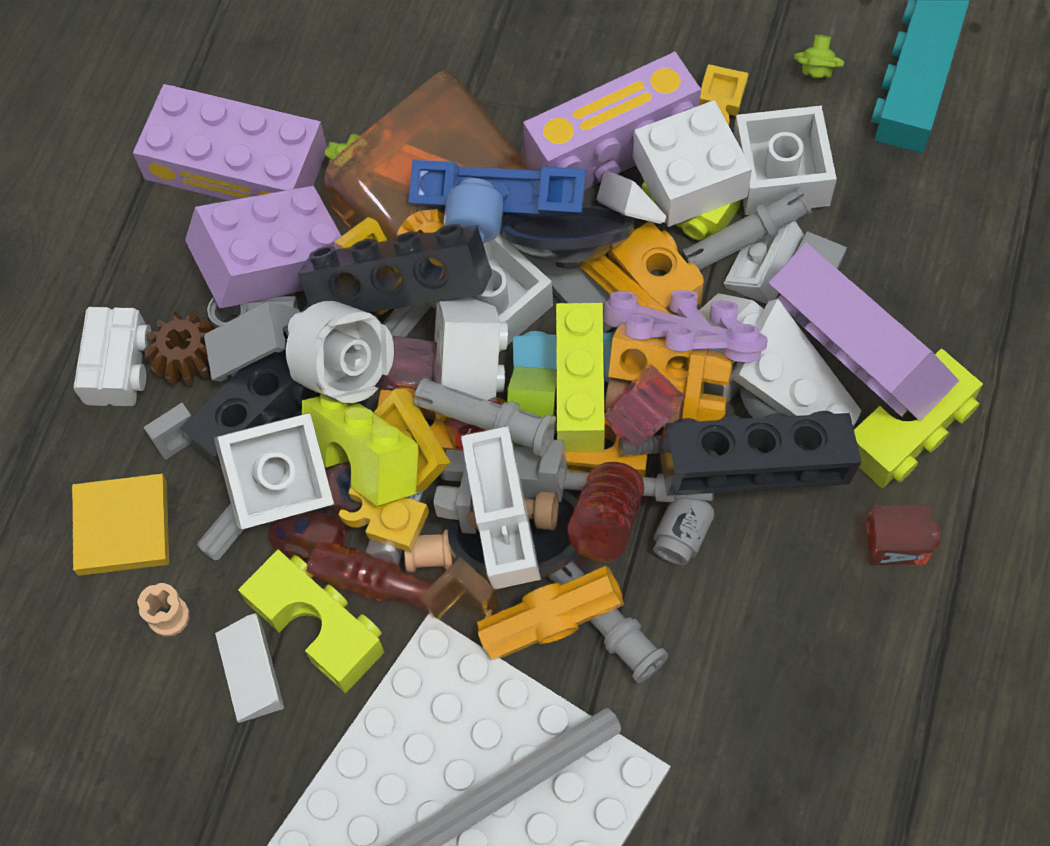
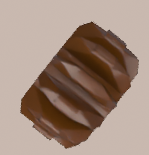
(166, 350)

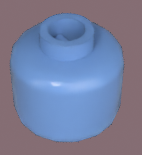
(475, 204)

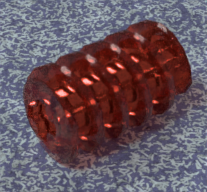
(606, 511)

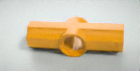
(550, 613)

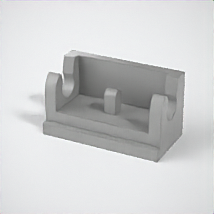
(247, 338)

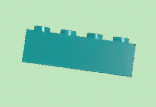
(920, 73)

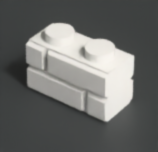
(111, 357)

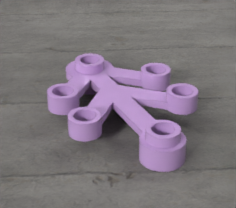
(688, 329)

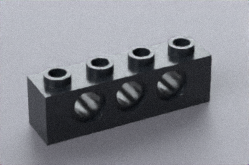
(420, 282)
(248, 402)
(784, 465)

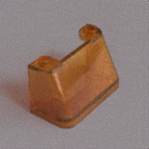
(431, 124)

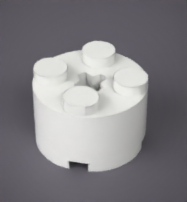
(338, 351)

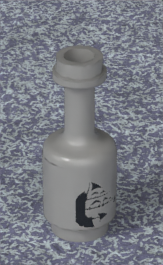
(683, 529)

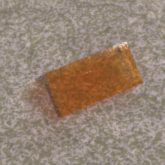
(459, 581)

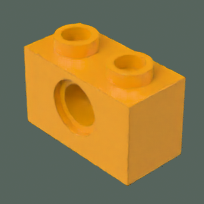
(656, 250)

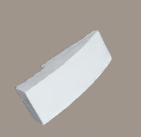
(500, 508)

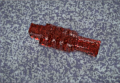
(365, 574)

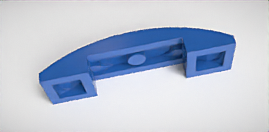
(524, 192)

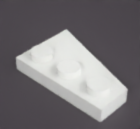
(791, 371)

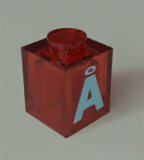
(901, 535)

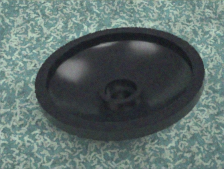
(569, 238)
(551, 546)

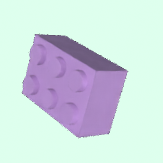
(258, 243)

